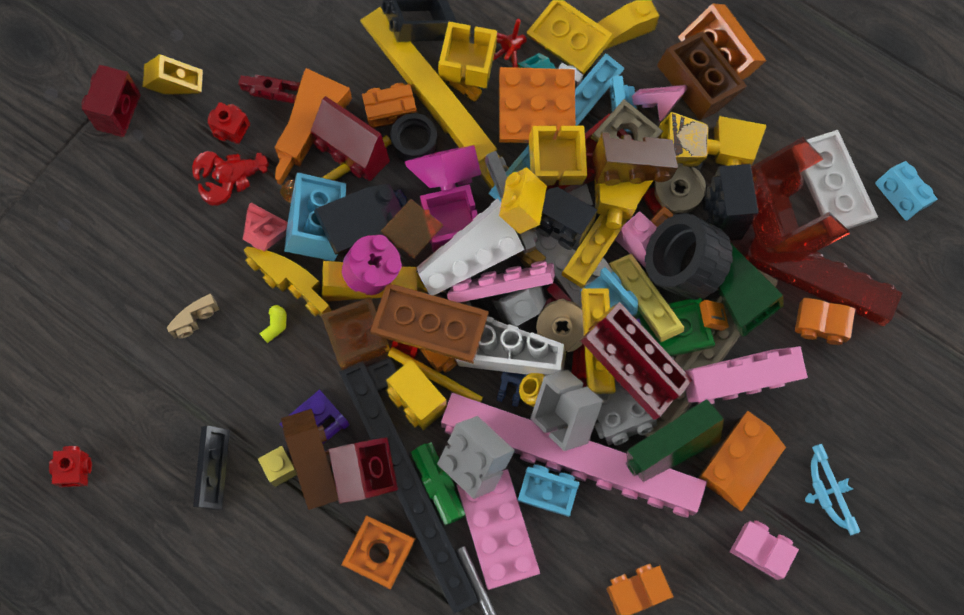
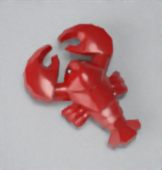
(226, 173)

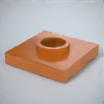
(375, 532)

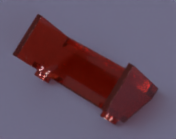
(776, 224)

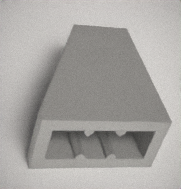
(520, 305)

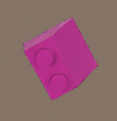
(446, 167)

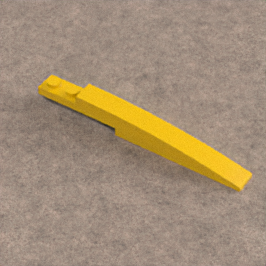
(431, 90)

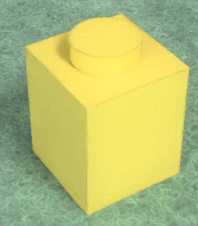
(277, 466)

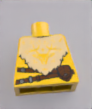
(689, 139)

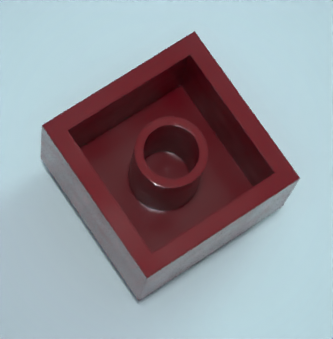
(111, 100)
(363, 470)

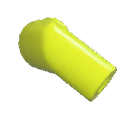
(277, 323)

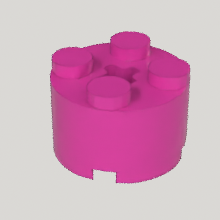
(384, 264)

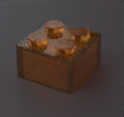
(351, 335)

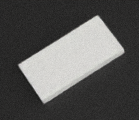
(837, 184)

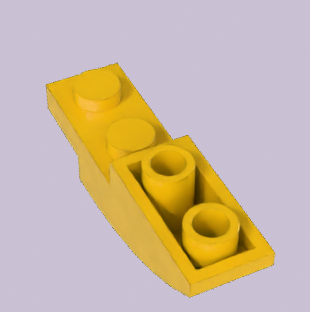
(284, 272)

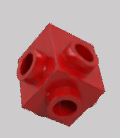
(228, 123)
(70, 467)

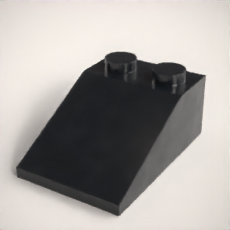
(357, 216)

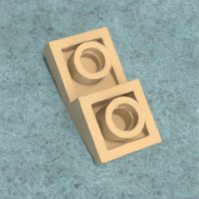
(185, 321)

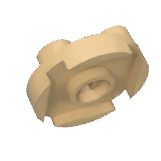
(562, 311)

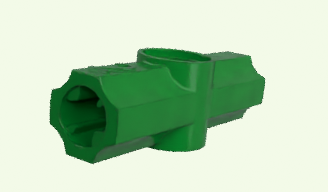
(438, 484)

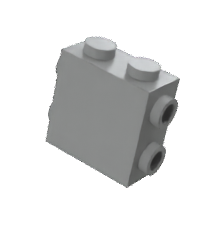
(621, 417)

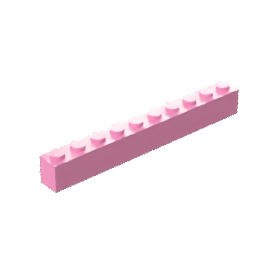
(583, 462)

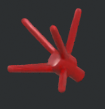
(510, 44)

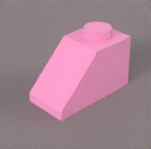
(636, 236)

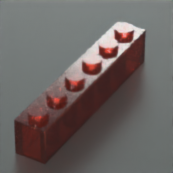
(829, 281)

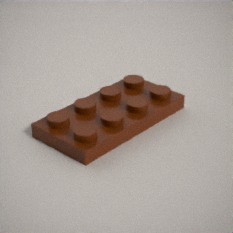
(430, 323)

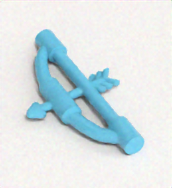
(837, 488)

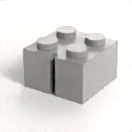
(568, 405)
(475, 457)

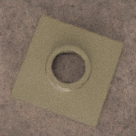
(629, 118)

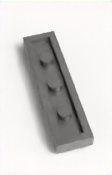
(497, 169)

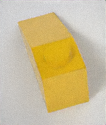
(631, 21)

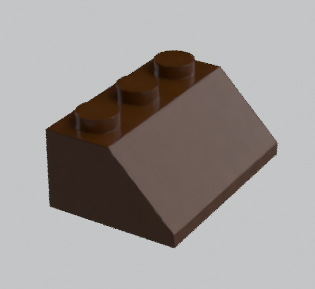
(706, 73)

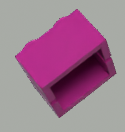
(452, 209)

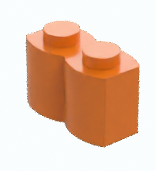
(824, 320)

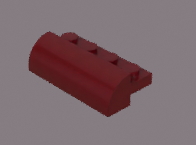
(636, 360)

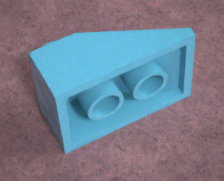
(303, 229)

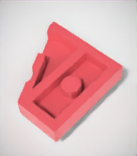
(263, 228)

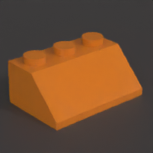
(728, 38)
(743, 461)

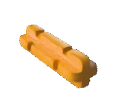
(472, 91)

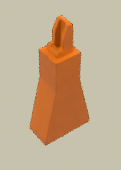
(297, 136)

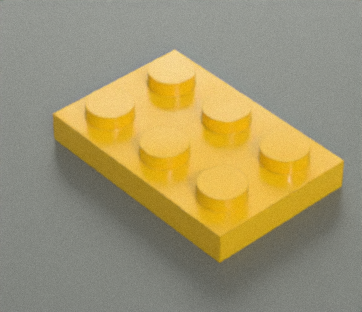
(570, 35)

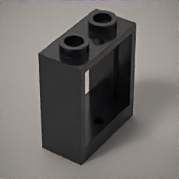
(418, 30)

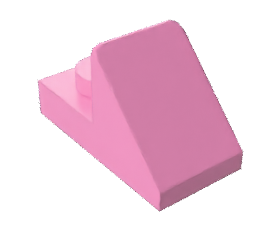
(663, 97)

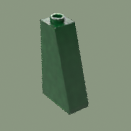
(748, 295)
(676, 441)

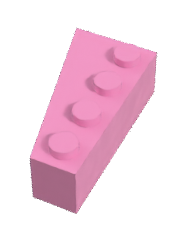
(745, 374)

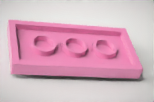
(493, 284)
(500, 534)

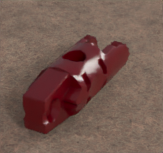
(269, 87)

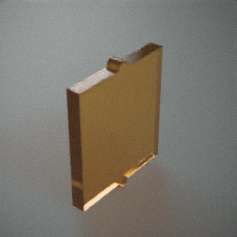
(412, 228)

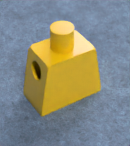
(737, 140)
(617, 201)

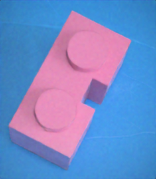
(763, 550)

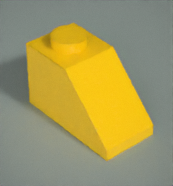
(172, 76)

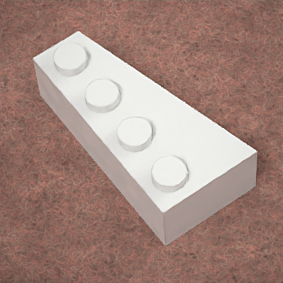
(470, 251)
(516, 351)

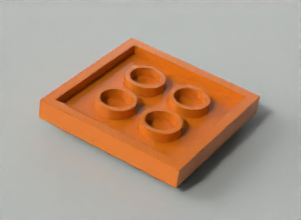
(534, 99)

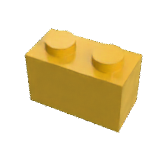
(523, 200)

